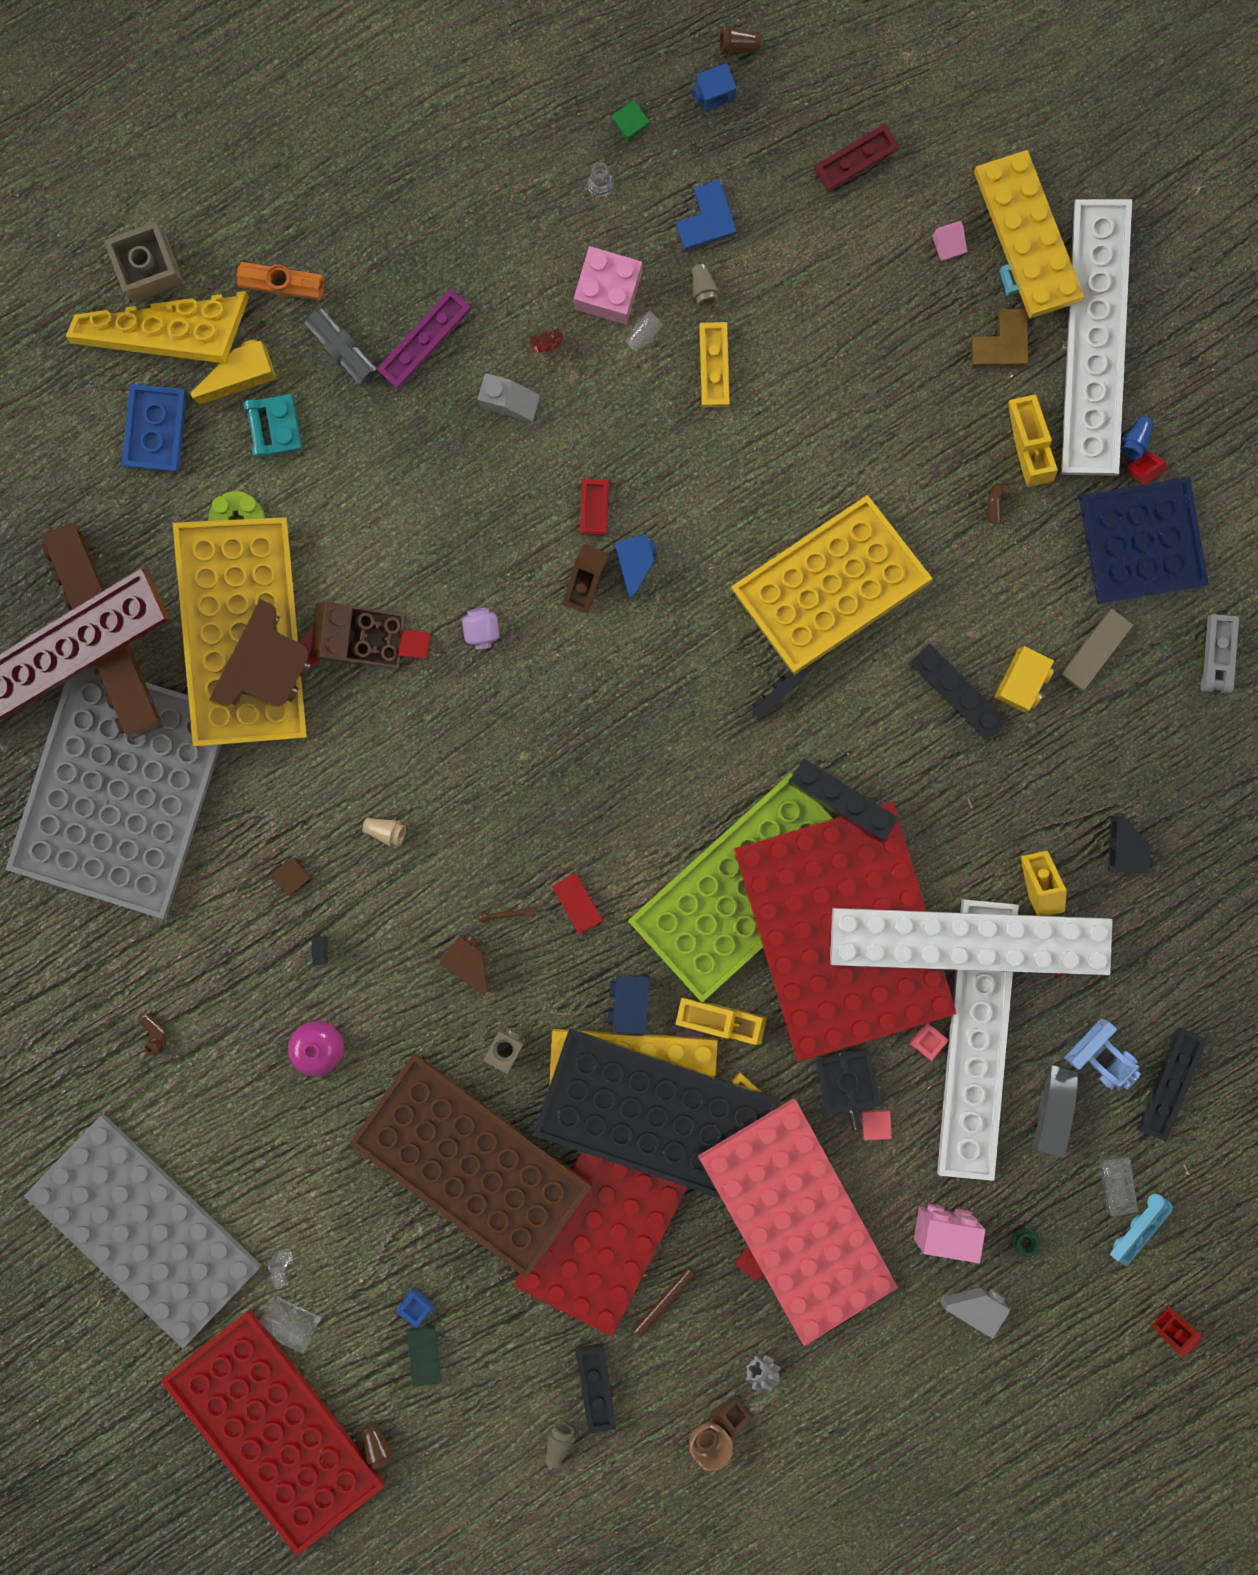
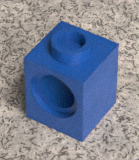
(714, 87)

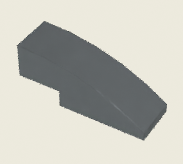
(1056, 1111)

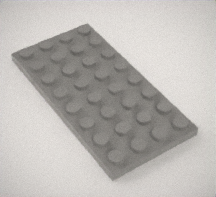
(142, 1230)

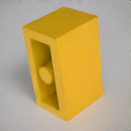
(1024, 679)

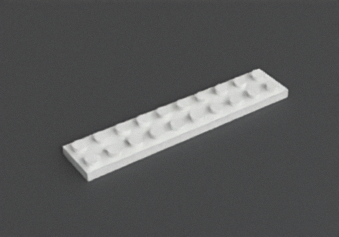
(1097, 338)
(971, 941)
(975, 1065)

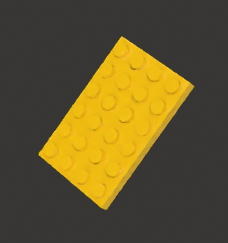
(831, 584)

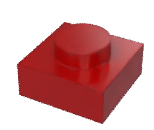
(1147, 468)
(748, 1264)

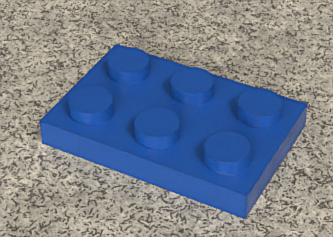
(154, 428)

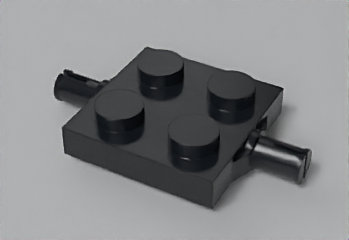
(848, 1084)

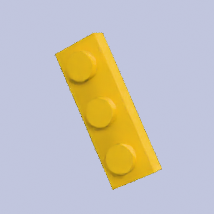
(714, 364)

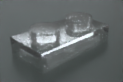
(1118, 1185)

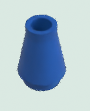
(1137, 440)

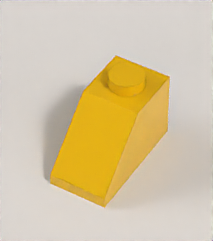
(1043, 884)

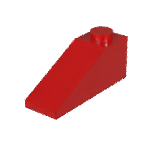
(1177, 1332)

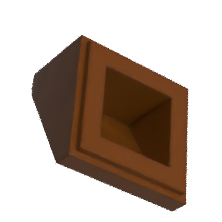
(731, 1416)

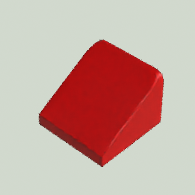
(414, 645)

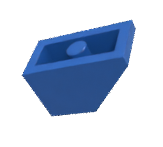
(636, 561)

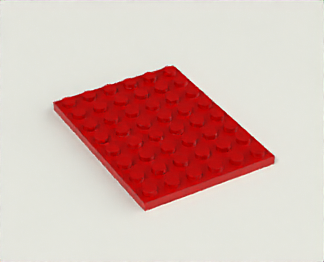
(792, 891)

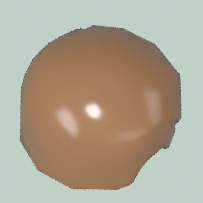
(711, 1446)

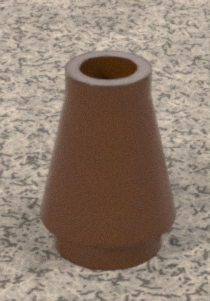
(738, 41)
(376, 1447)

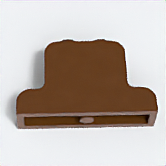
(262, 663)

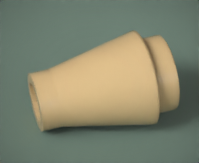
(387, 831)

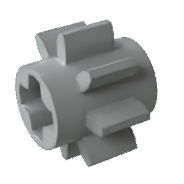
(762, 1373)

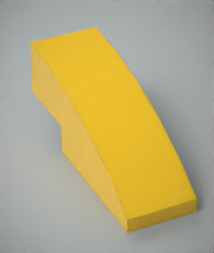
(1032, 441)
(721, 1021)

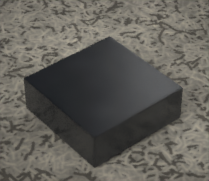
(319, 950)

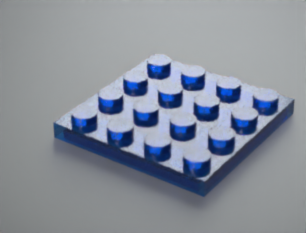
(1143, 540)

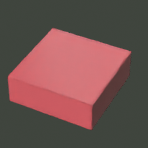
(928, 1041)
(876, 1124)

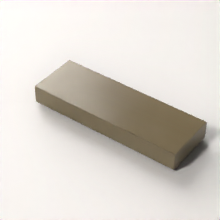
(1096, 649)

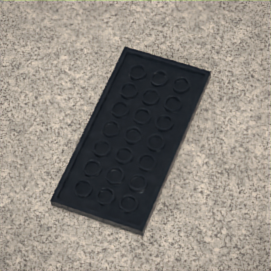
(643, 1110)

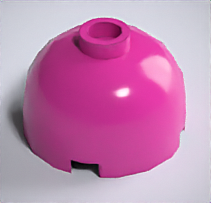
(315, 1048)

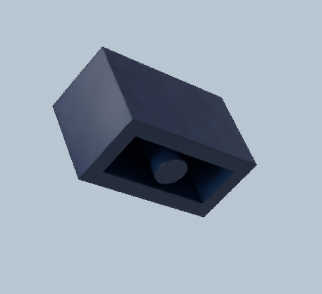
(630, 1003)

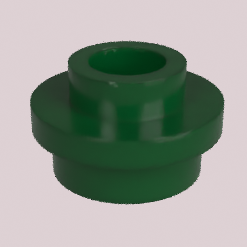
(1029, 1249)

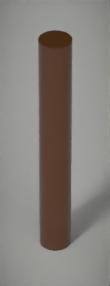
(664, 1301)

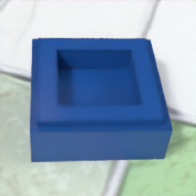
(415, 1308)

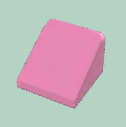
(950, 241)

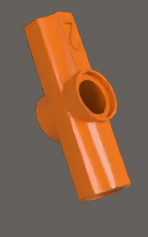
(264, 278)

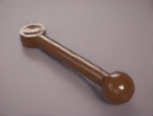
(528, 911)

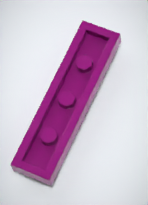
(424, 339)

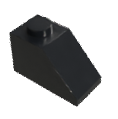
(1128, 848)

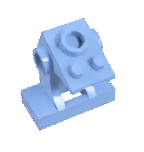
(1120, 1073)

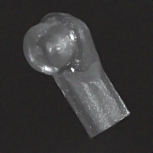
(277, 1266)

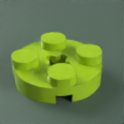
(224, 507)

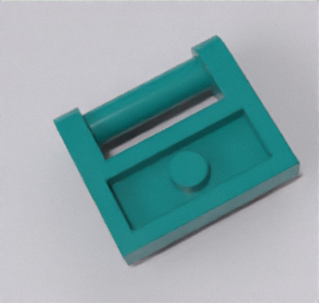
(282, 425)

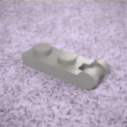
(1220, 653)

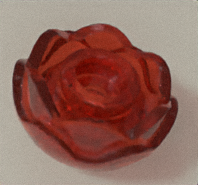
(546, 341)

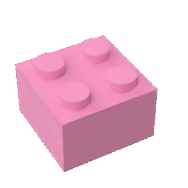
(607, 285)
(949, 1233)

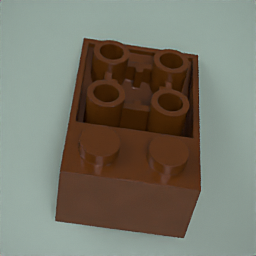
(356, 635)

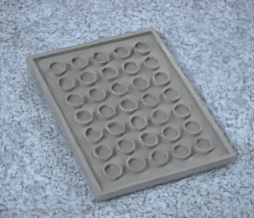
(154, 792)

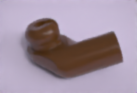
(994, 502)
(157, 1035)

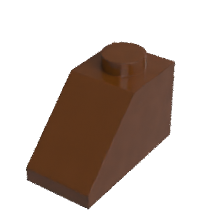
(585, 578)
(467, 962)

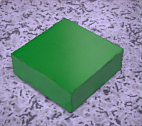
(630, 120)

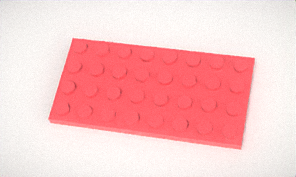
(798, 1221)

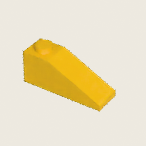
(244, 369)

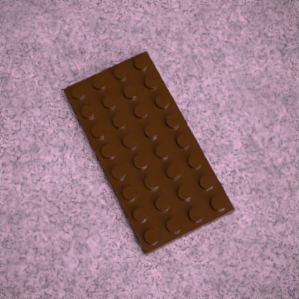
(470, 1165)

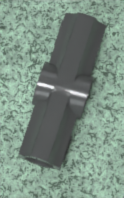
(341, 347)

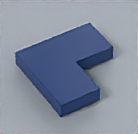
(714, 218)

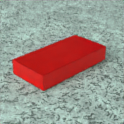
(594, 507)
(577, 903)

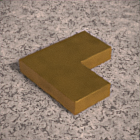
(1007, 348)

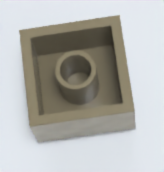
(144, 262)

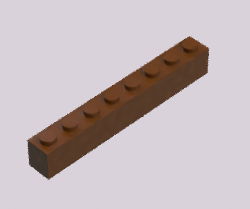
(119, 671)

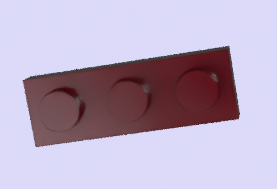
(856, 158)

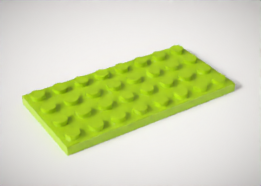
(704, 914)

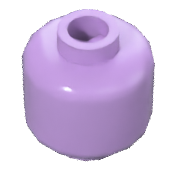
(480, 628)

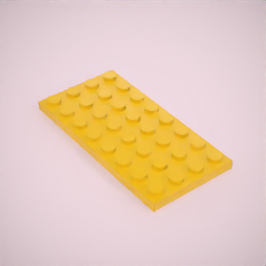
(221, 578)

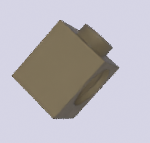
(499, 1060)

